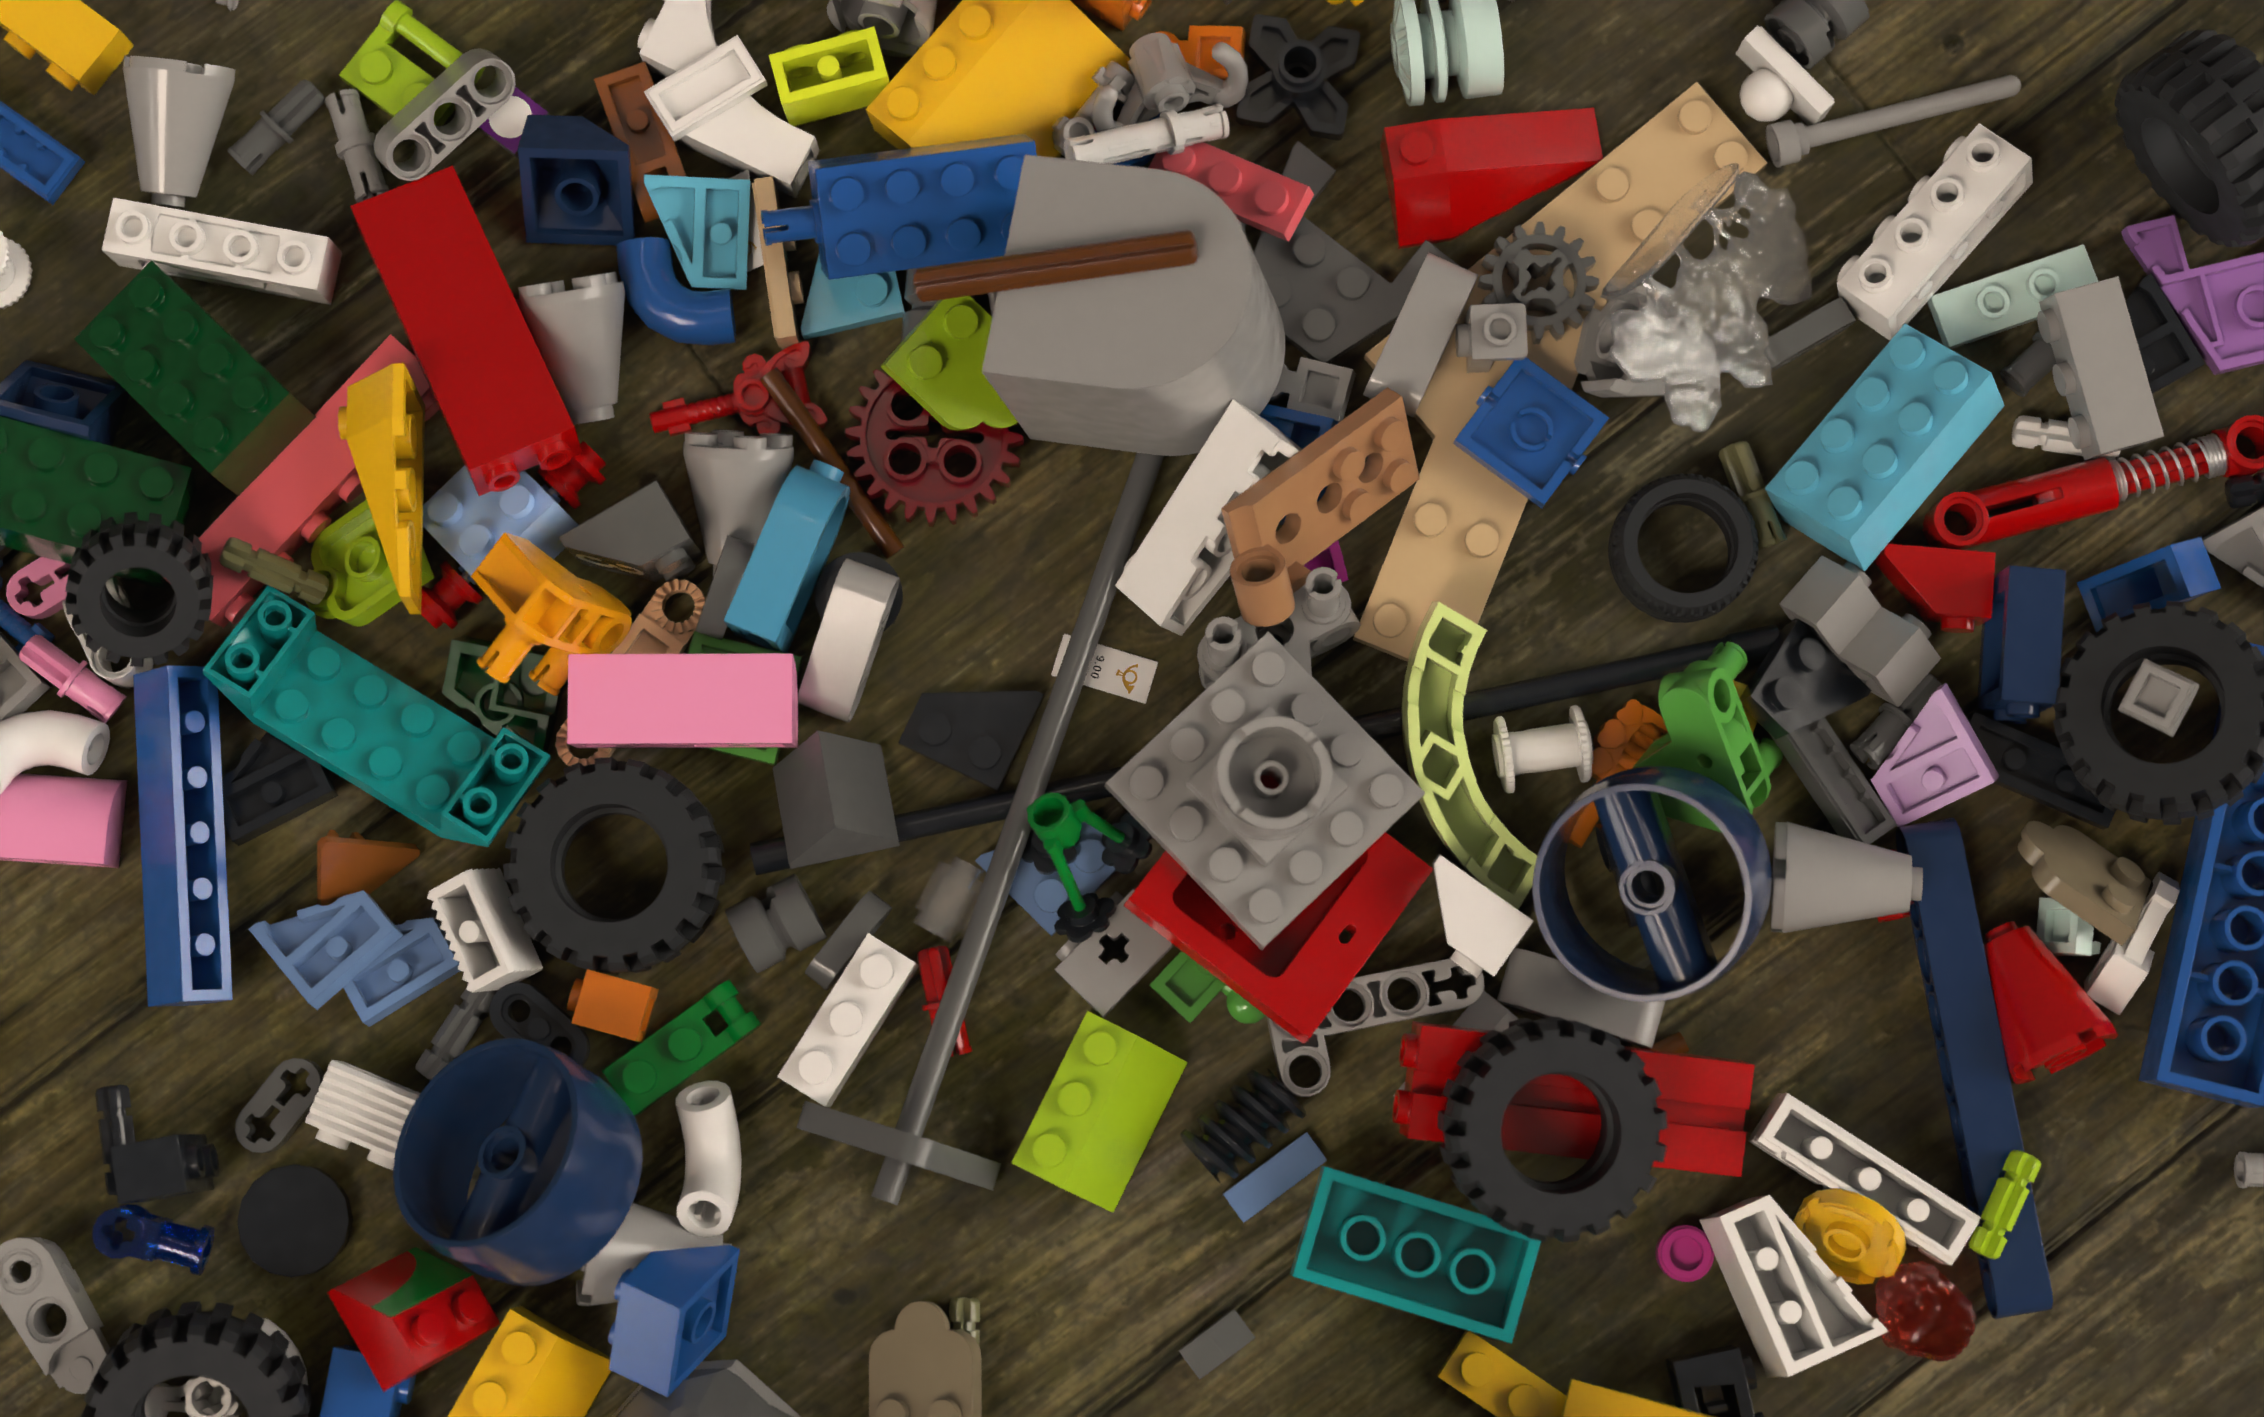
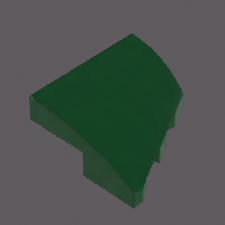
(513, 705)

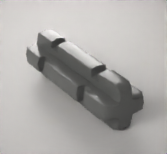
(455, 1032)

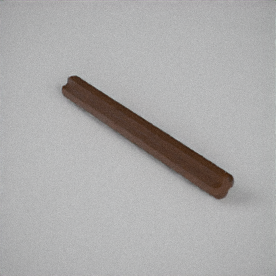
(1055, 266)

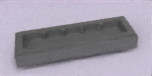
(1835, 782)

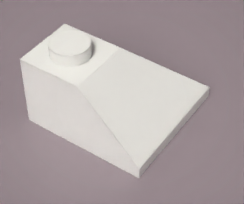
(1476, 920)

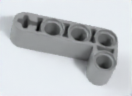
(1375, 1012)

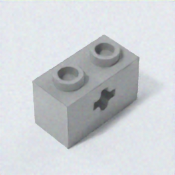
(1109, 983)

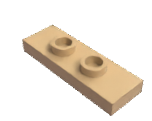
(783, 286)

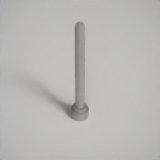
(1790, 141)

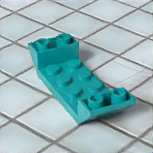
(371, 724)

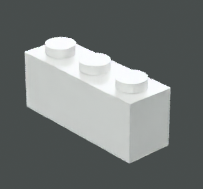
(848, 1021)

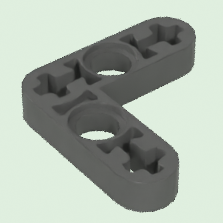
(899, 1145)

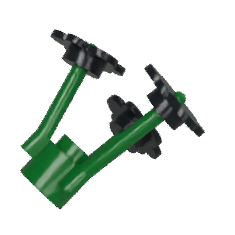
(1051, 848)

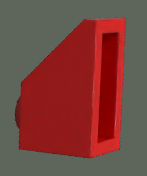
(1942, 583)

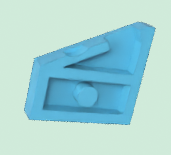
(705, 226)
(850, 302)

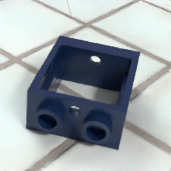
(2022, 644)

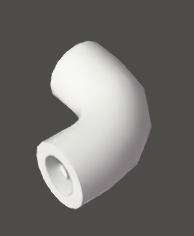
(51, 740)
(711, 1158)

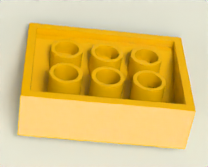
(995, 74)

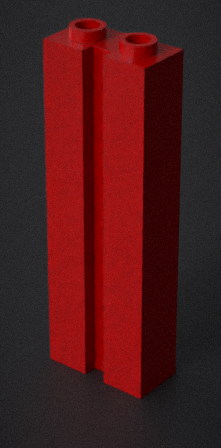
(466, 331)
(1561, 1116)

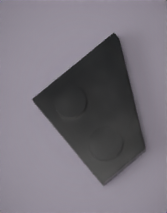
(2161, 338)
(1799, 683)
(271, 788)

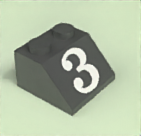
(636, 538)

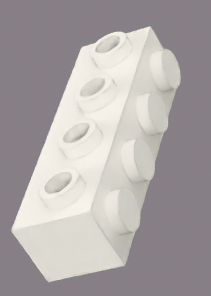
(1934, 231)

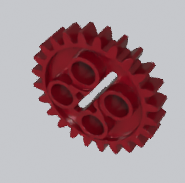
(931, 485)

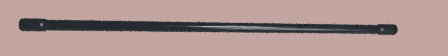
(772, 856)

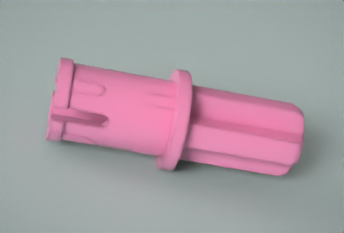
(72, 678)

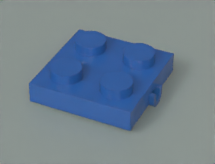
(1530, 430)

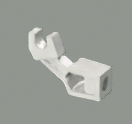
(2125, 967)

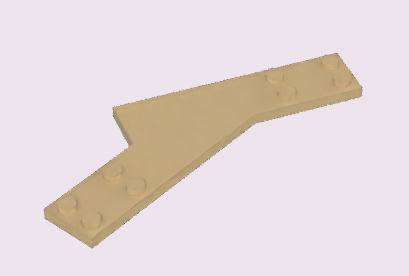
(1460, 510)

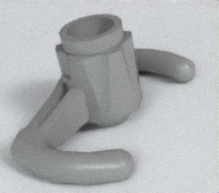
(1169, 82)

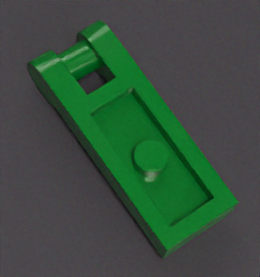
(680, 1049)

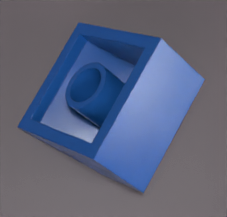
(671, 1314)

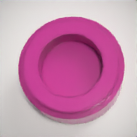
(1684, 1253)

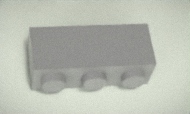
(2099, 368)

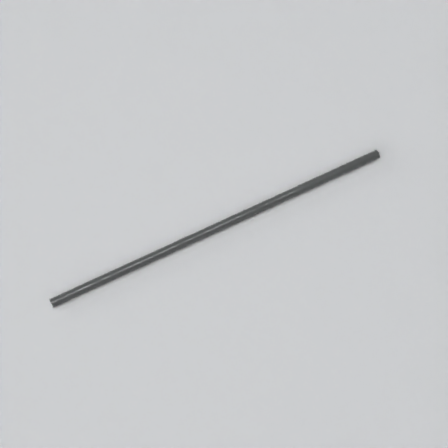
(1016, 826)

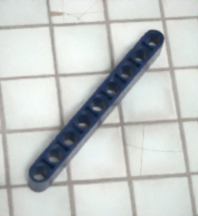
(1972, 1058)

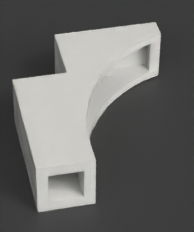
(746, 133)

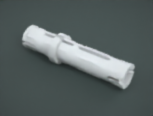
(1168, 133)

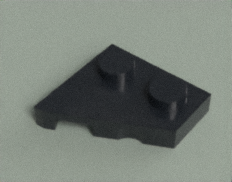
(972, 731)

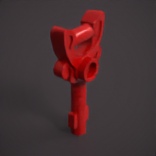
(749, 397)

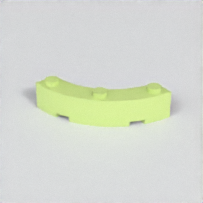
(1440, 758)

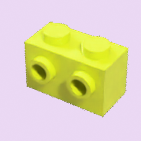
(830, 76)

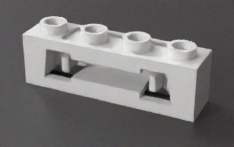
(222, 250)

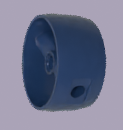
(1667, 922)
(549, 1177)

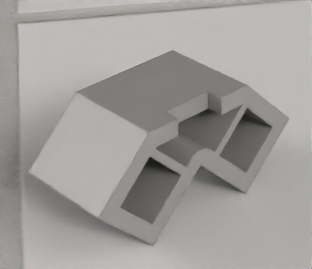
(1876, 644)

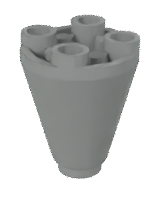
(579, 340)
(735, 483)

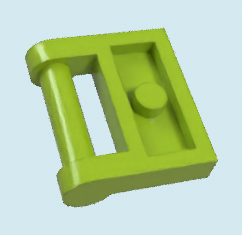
(387, 75)

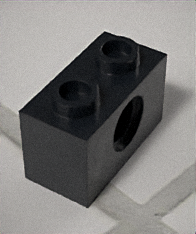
(164, 1167)

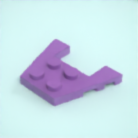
(2215, 302)

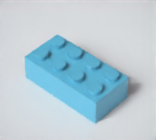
(1885, 446)

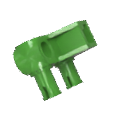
(1711, 734)

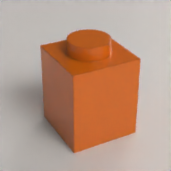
(612, 1005)

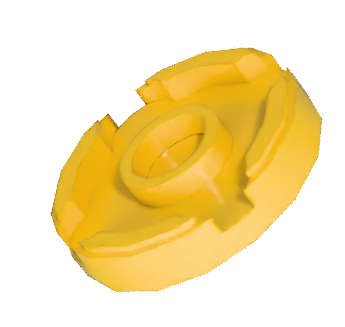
(1852, 1234)

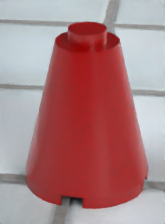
(2040, 1005)

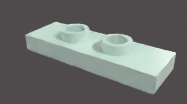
(2007, 297)

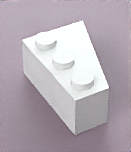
(1783, 1289)

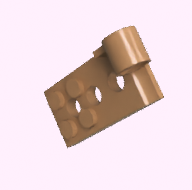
(1271, 563)

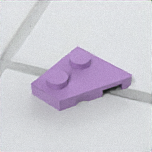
(1933, 762)

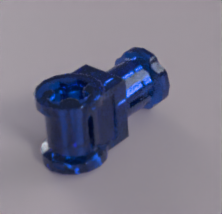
(153, 1238)

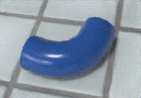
(664, 303)

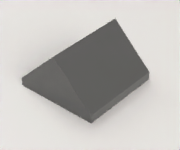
(834, 800)

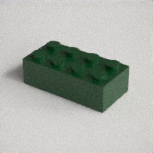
(194, 378)
(66, 485)

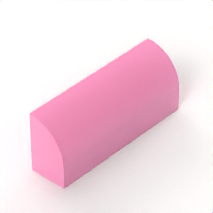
(682, 701)
(62, 820)

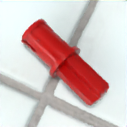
(935, 969)

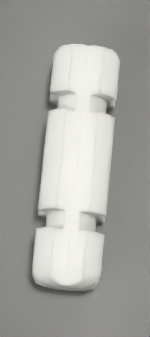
(2051, 435)

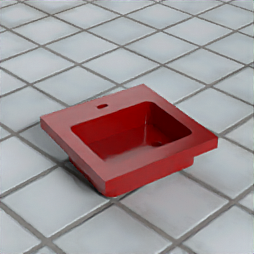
(1305, 964)

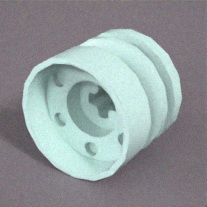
(1445, 44)

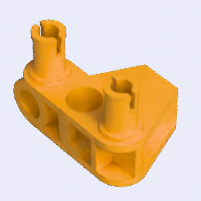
(548, 608)

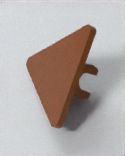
(357, 864)

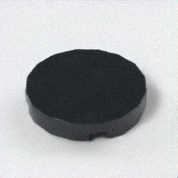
(294, 1220)

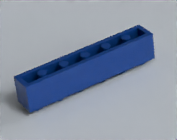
(182, 837)

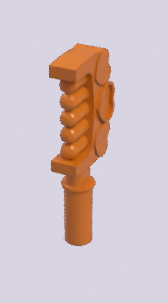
(1618, 748)

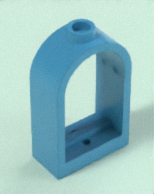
(789, 557)

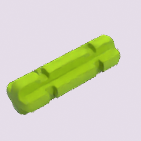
(2004, 1204)

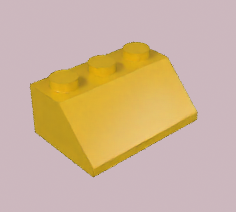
(533, 1372)

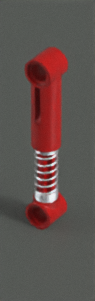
(2091, 487)

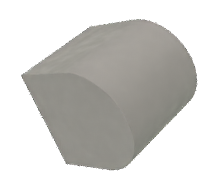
(1137, 354)

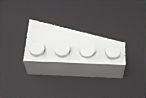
(1188, 546)

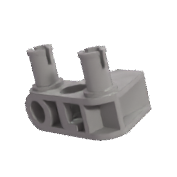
(1316, 625)

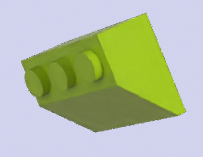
(1099, 1112)

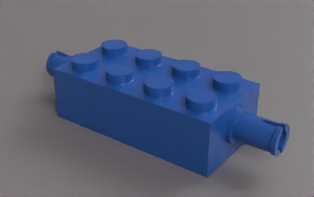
(908, 206)

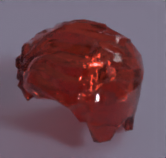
(1924, 1312)

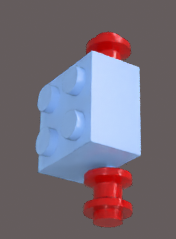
(473, 524)

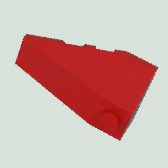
(1472, 168)

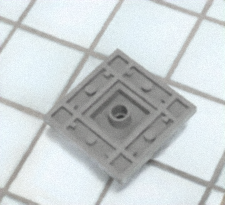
(1251, 845)

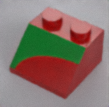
(412, 1314)

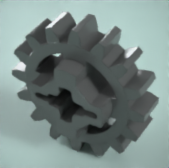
(1524, 265)

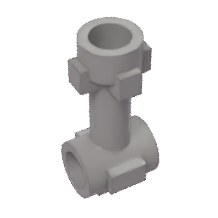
(1082, 122)

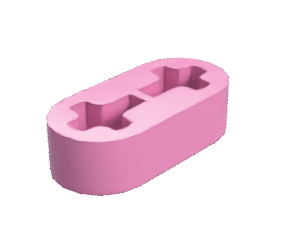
(40, 572)

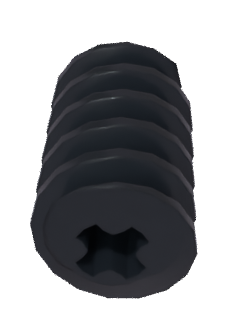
(1242, 1124)

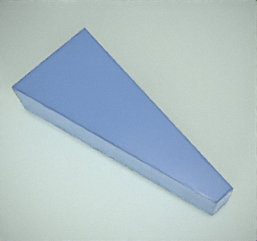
(1274, 1177)

